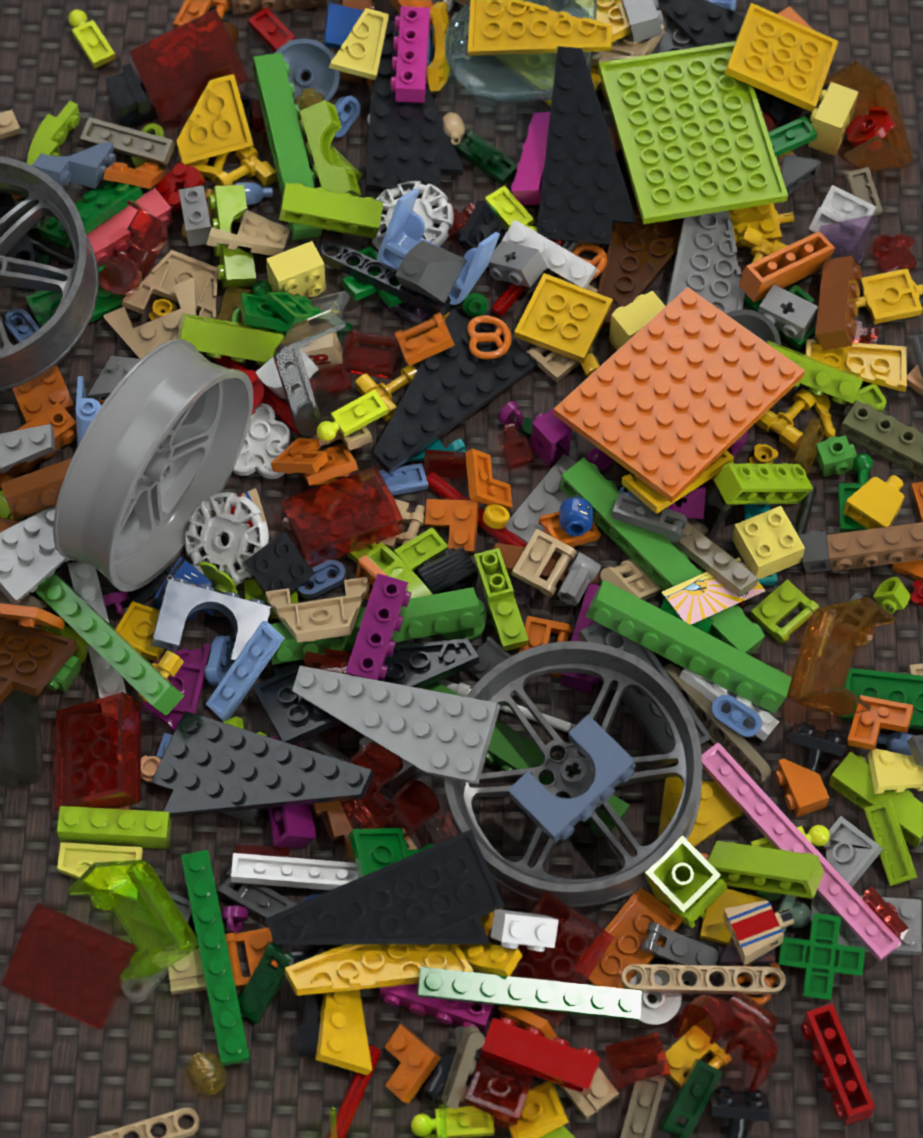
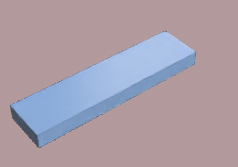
(245, 671)

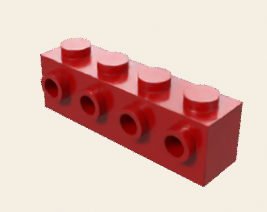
(541, 1056)
(838, 1065)

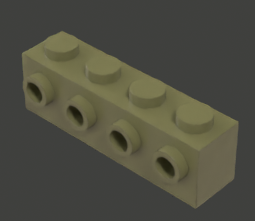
(884, 437)

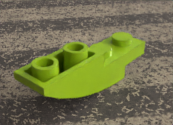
(53, 132)
(392, 566)
(501, 600)

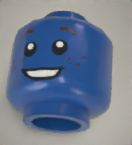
(576, 516)

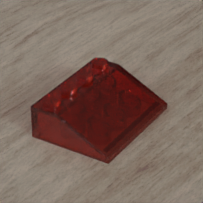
(183, 62)
(342, 516)
(99, 753)
(575, 954)
(69, 966)

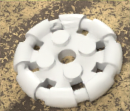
(431, 196)
(234, 525)

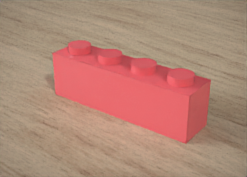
(111, 235)

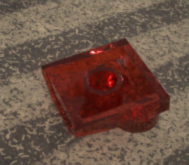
(499, 1090)

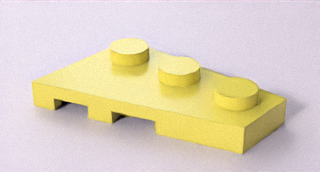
(363, 46)
(894, 771)
(77, 858)

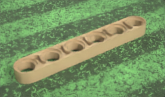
(702, 975)
(144, 1127)

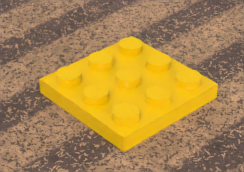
(563, 318)

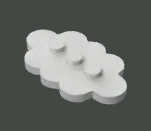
(262, 444)

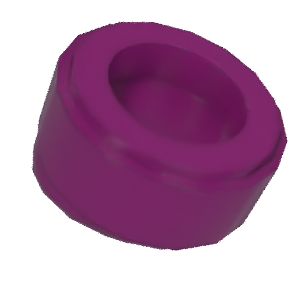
(509, 413)
(600, 459)
(115, 599)
(235, 915)

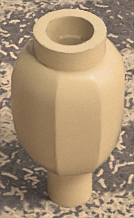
(454, 127)

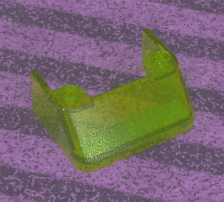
(144, 911)

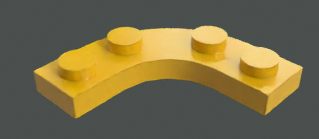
(438, 70)
(490, 957)

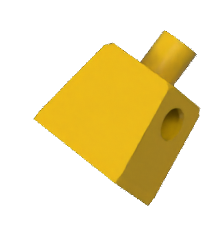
(876, 503)

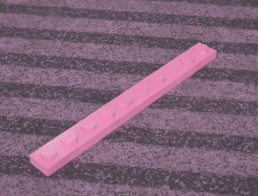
(786, 836)

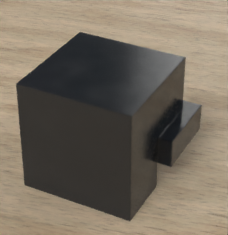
(129, 98)

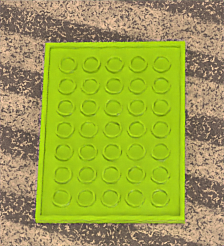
(690, 134)

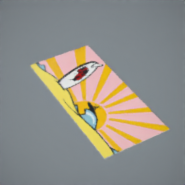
(705, 597)

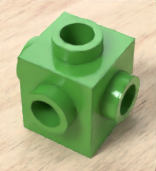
(835, 455)

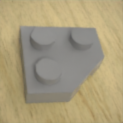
(850, 850)

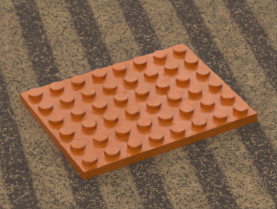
(679, 393)

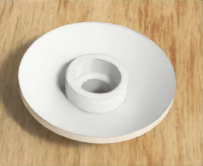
(666, 1005)

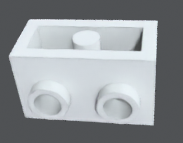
(524, 928)

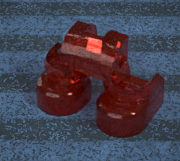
(125, 271)
(411, 804)
(744, 1015)

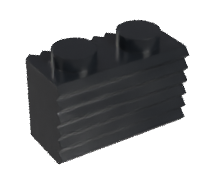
(448, 572)

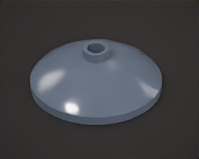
(311, 58)

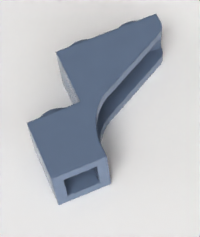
(80, 168)

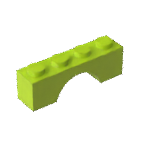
(320, 125)
(235, 266)

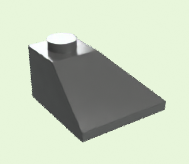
(430, 271)

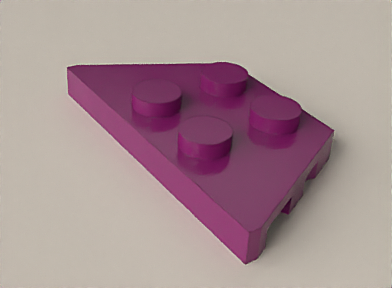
(188, 681)

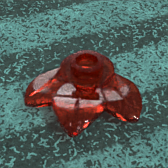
(897, 252)

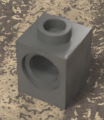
(816, 552)

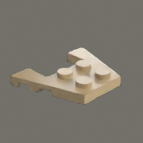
(627, 48)
(254, 232)
(171, 271)
(158, 331)
(322, 617)

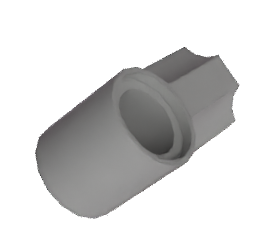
(580, 573)

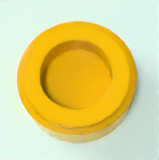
(496, 516)

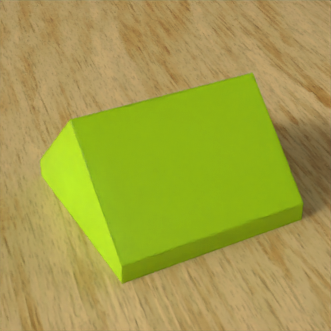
(681, 876)

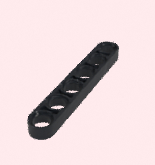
(381, 281)

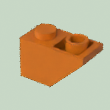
(802, 787)

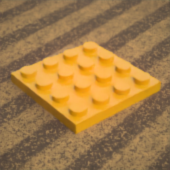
(781, 57)

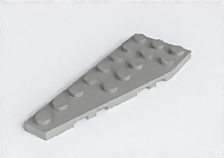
(708, 261)
(425, 727)

